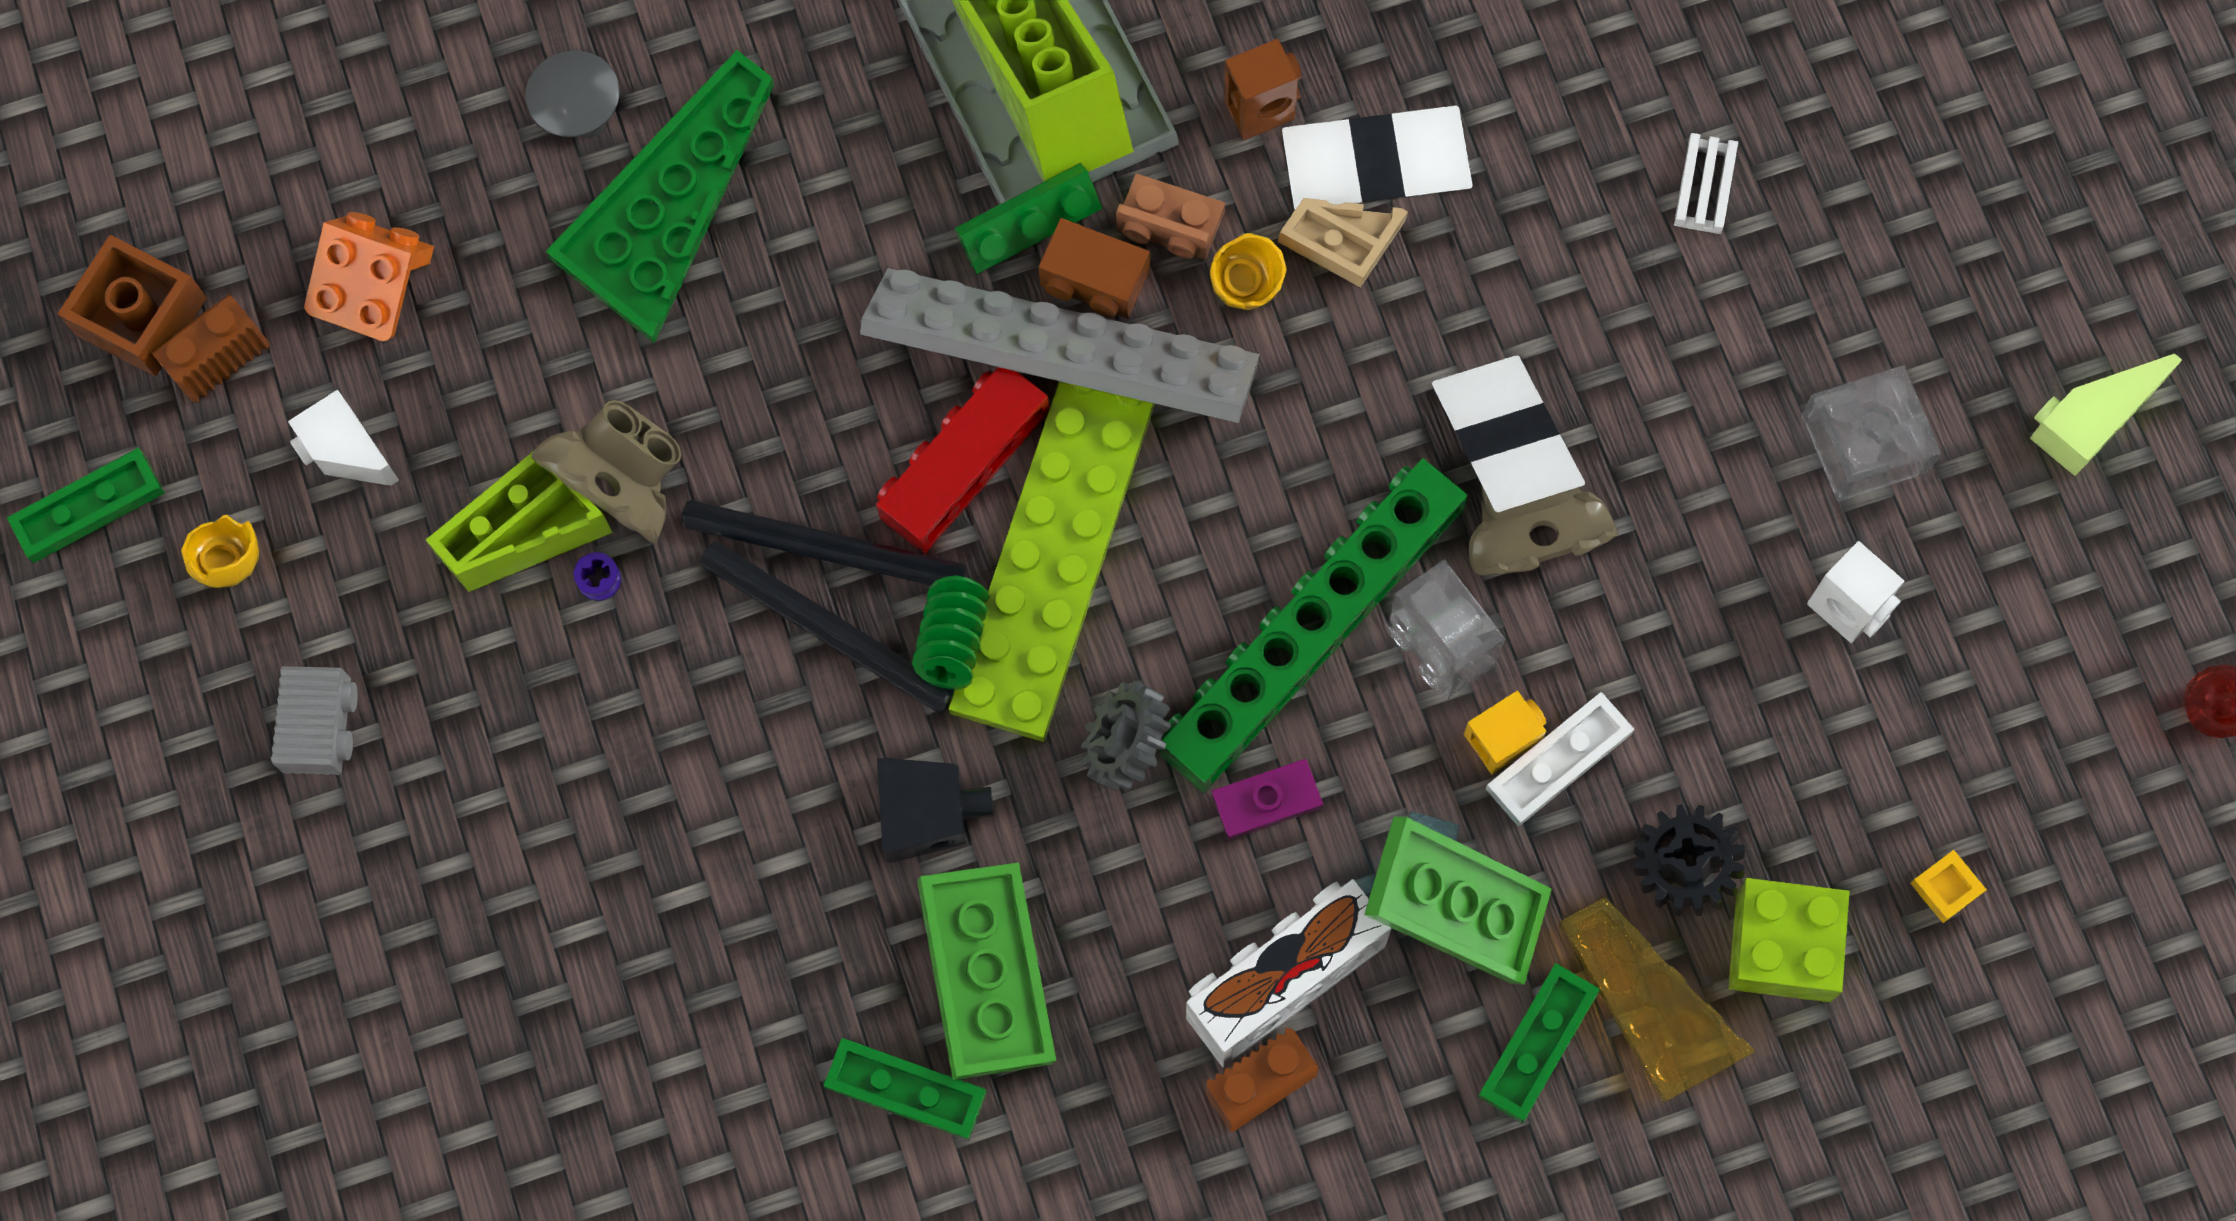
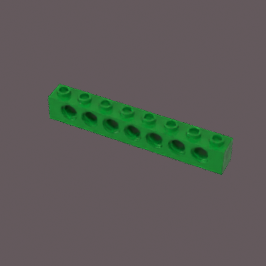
(1420, 489)

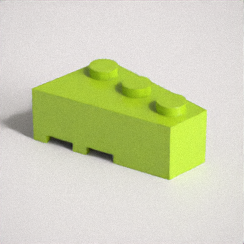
(516, 526)

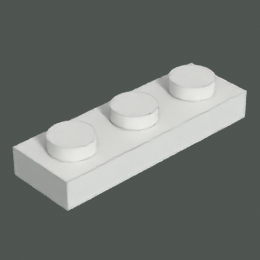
(1559, 759)

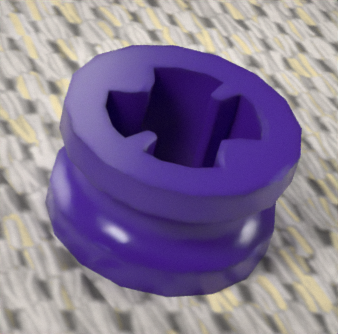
(607, 586)

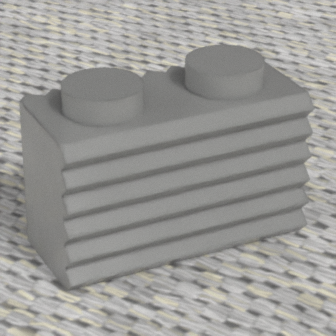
(313, 720)

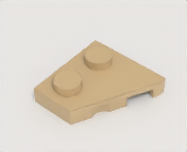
(1341, 236)

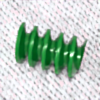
(950, 632)

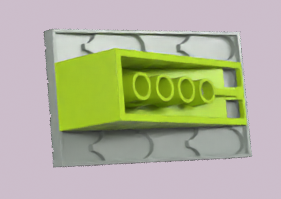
(1041, 87)

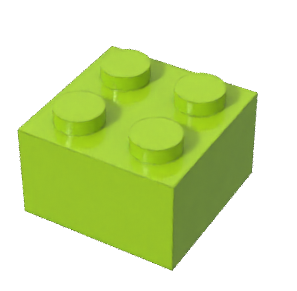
(1789, 940)

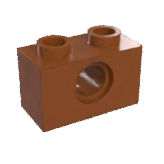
(1261, 88)

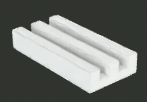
(1712, 148)

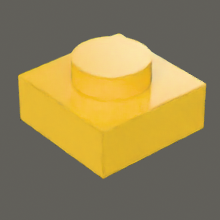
(1948, 886)

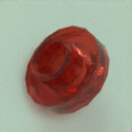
(2212, 701)

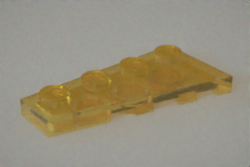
(1660, 1016)

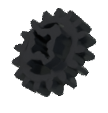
(1670, 865)

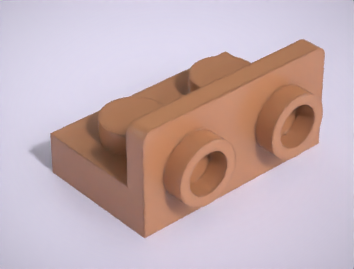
(1169, 217)

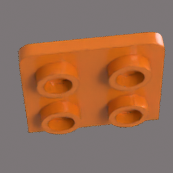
(363, 274)

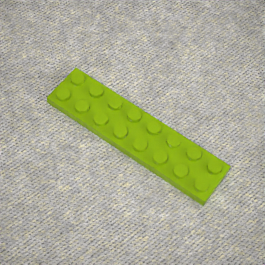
(1053, 558)

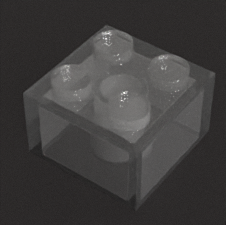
(1871, 433)
(1445, 630)

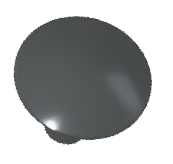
(572, 94)

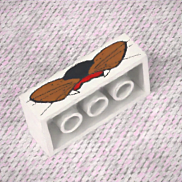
(1286, 972)

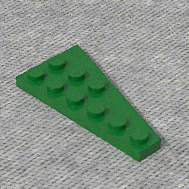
(653, 216)

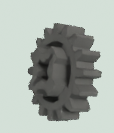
(1125, 735)

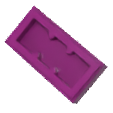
(1267, 799)

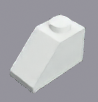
(339, 443)

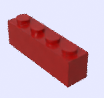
(962, 457)

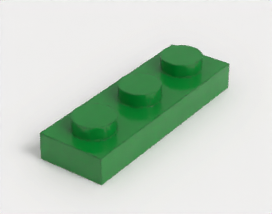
(1028, 218)
(85, 505)
(1538, 1043)
(905, 1089)

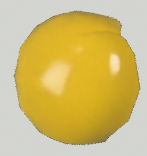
(1247, 271)
(221, 552)

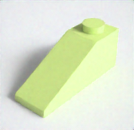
(2093, 413)

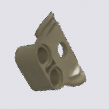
(626, 453)
(1503, 538)

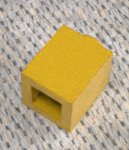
(1506, 731)

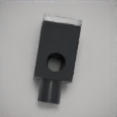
(925, 807)

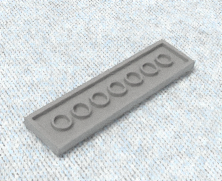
(1061, 344)

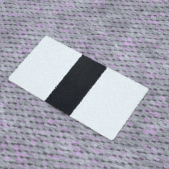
(1378, 157)
(1507, 434)

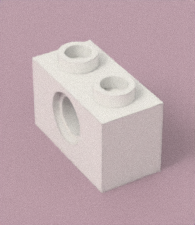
(1857, 594)

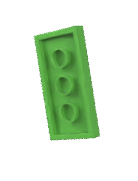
(1458, 900)
(986, 971)

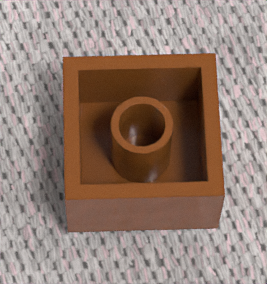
(131, 303)

